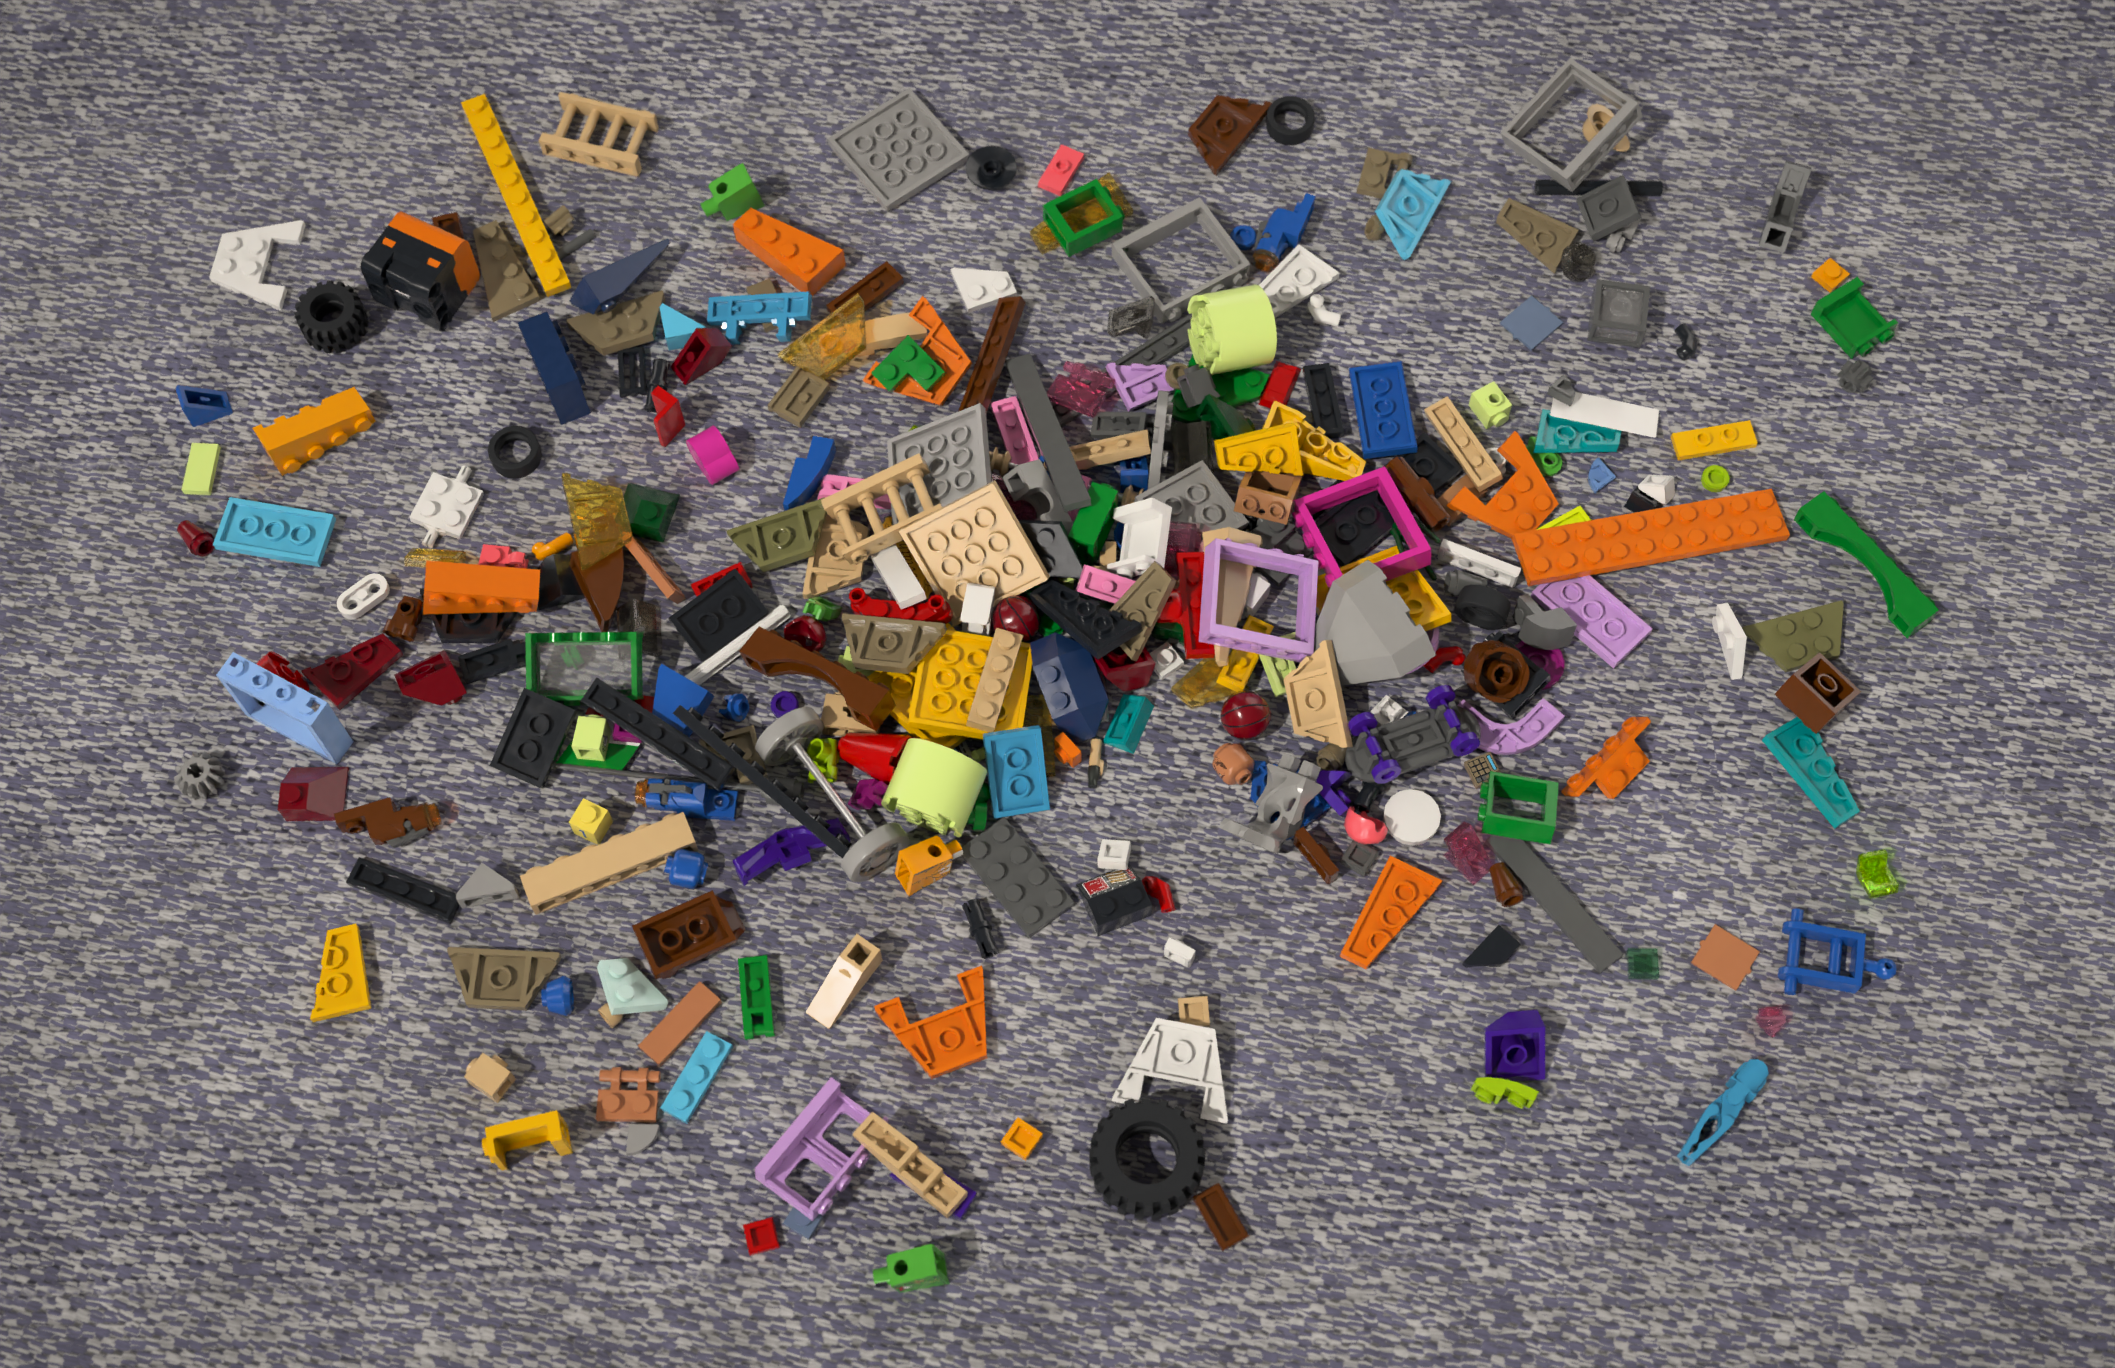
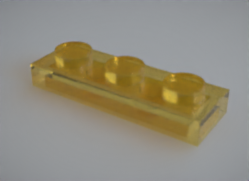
(1039, 714)

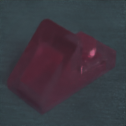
(1467, 853)

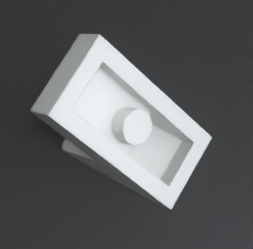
(977, 609)

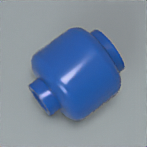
(686, 869)

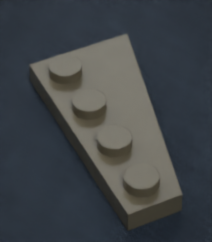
(503, 275)

